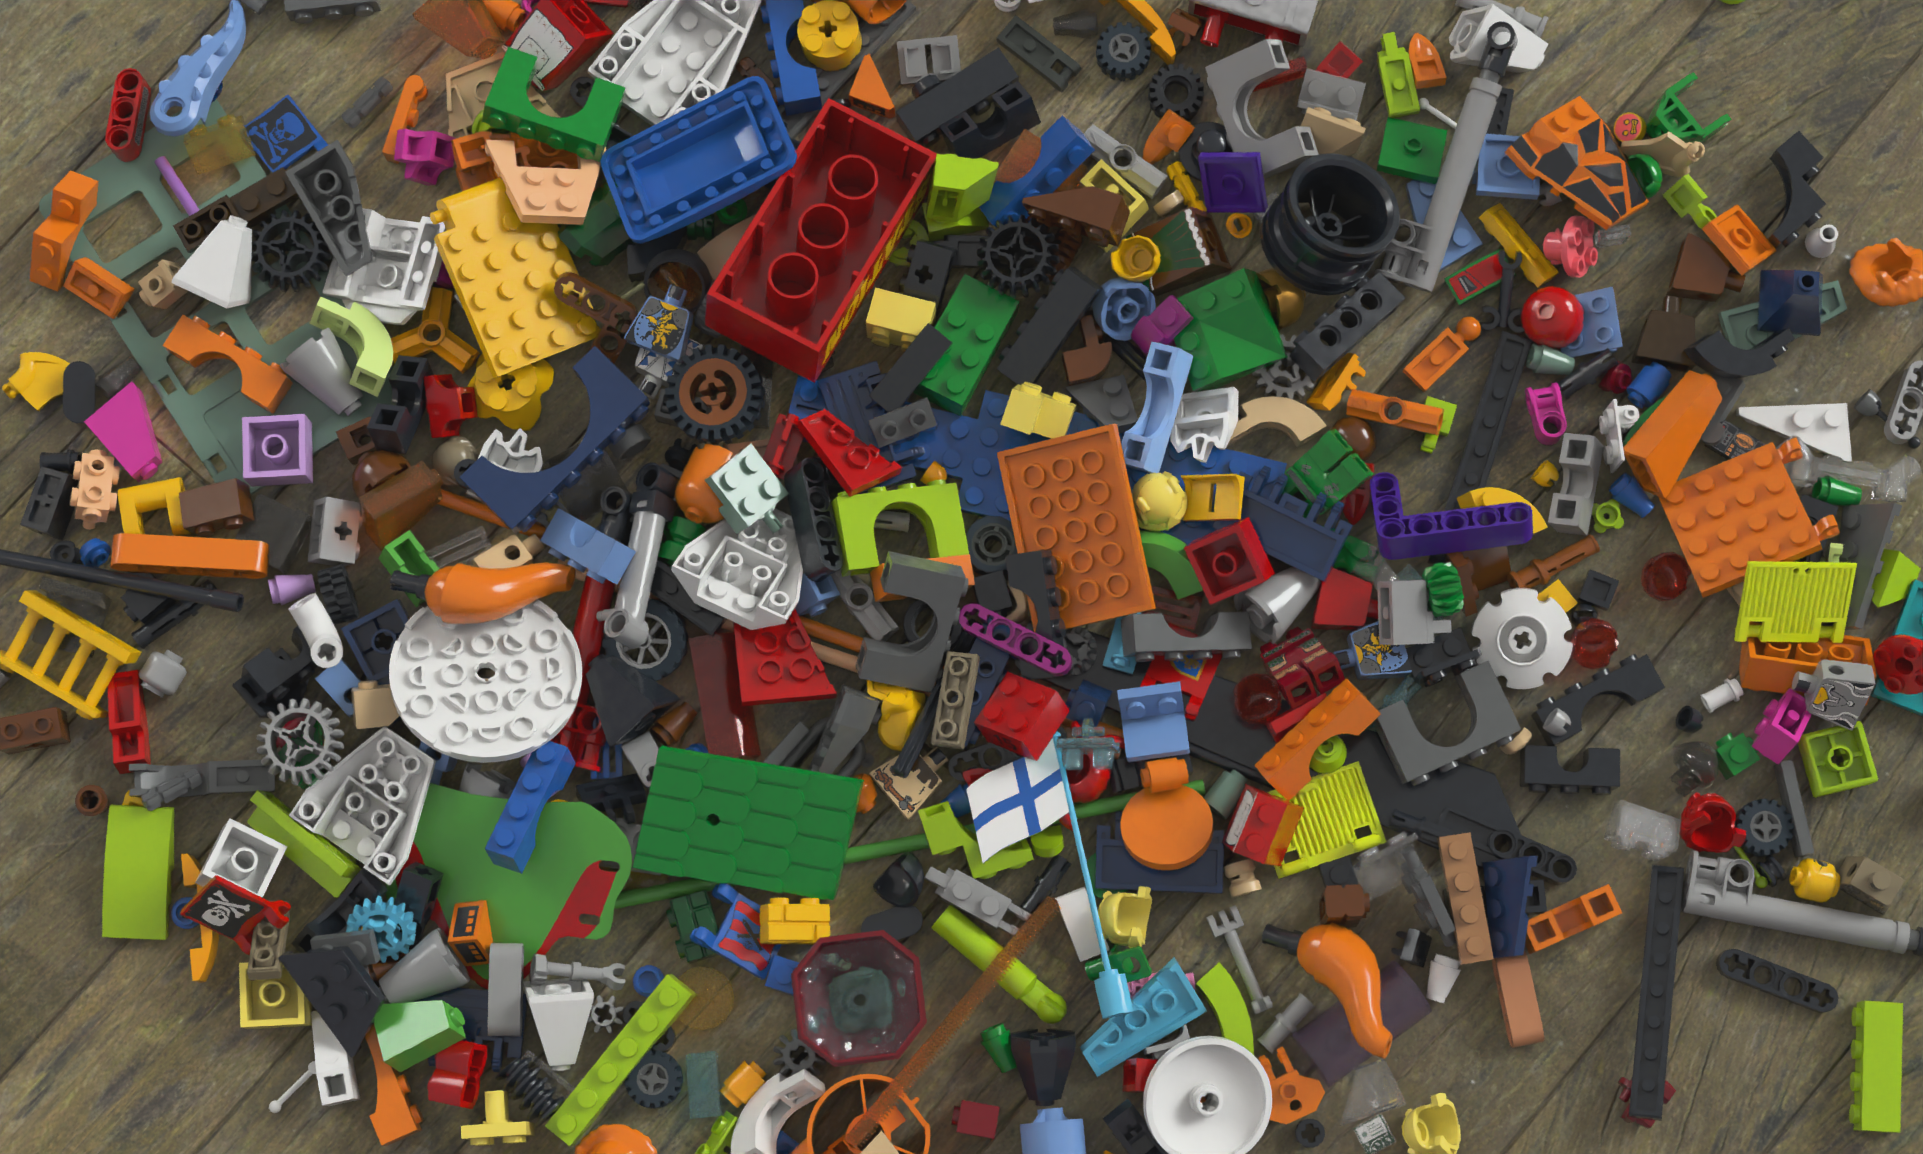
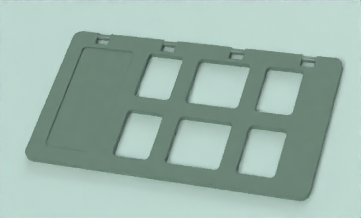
(214, 414)

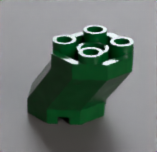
(602, 232)

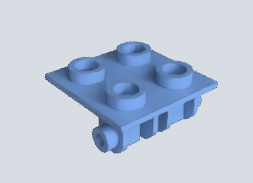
(1600, 323)

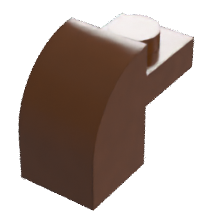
(1088, 362)

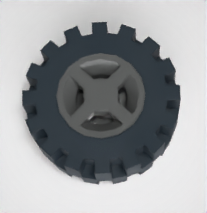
(1124, 41)
(1774, 826)
(644, 1076)

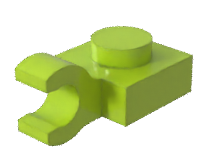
(1687, 199)
(1430, 440)

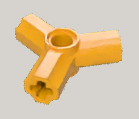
(448, 346)

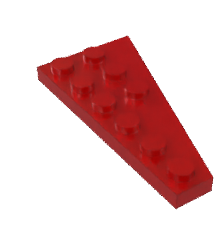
(779, 665)

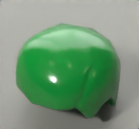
(1646, 172)

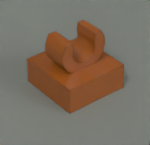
(1186, 23)

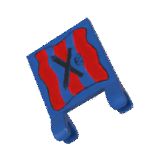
(738, 934)

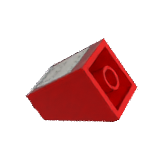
(561, 37)
(1262, 826)

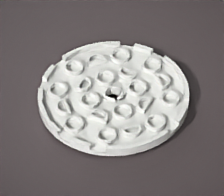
(477, 719)

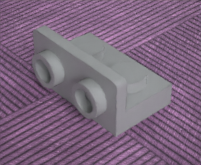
(1331, 92)

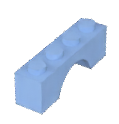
(1165, 377)

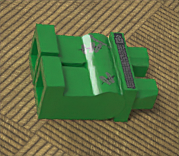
(1313, 475)

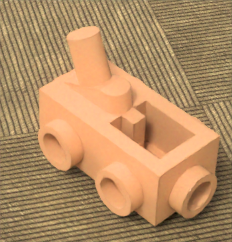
(94, 495)

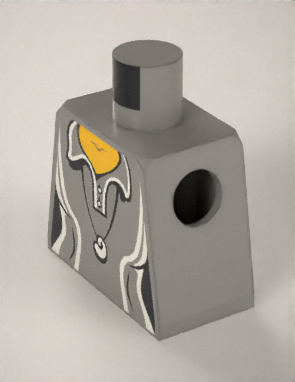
(1836, 690)

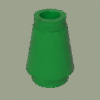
(1836, 492)
(998, 1045)

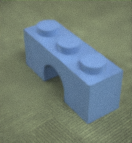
(586, 548)

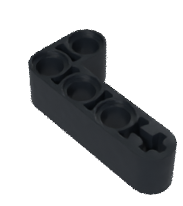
(813, 517)

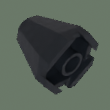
(1043, 1062)

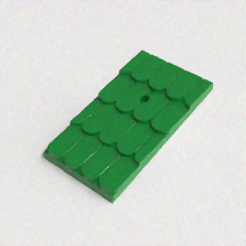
(747, 823)

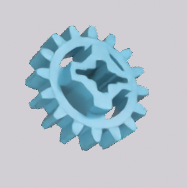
(384, 919)

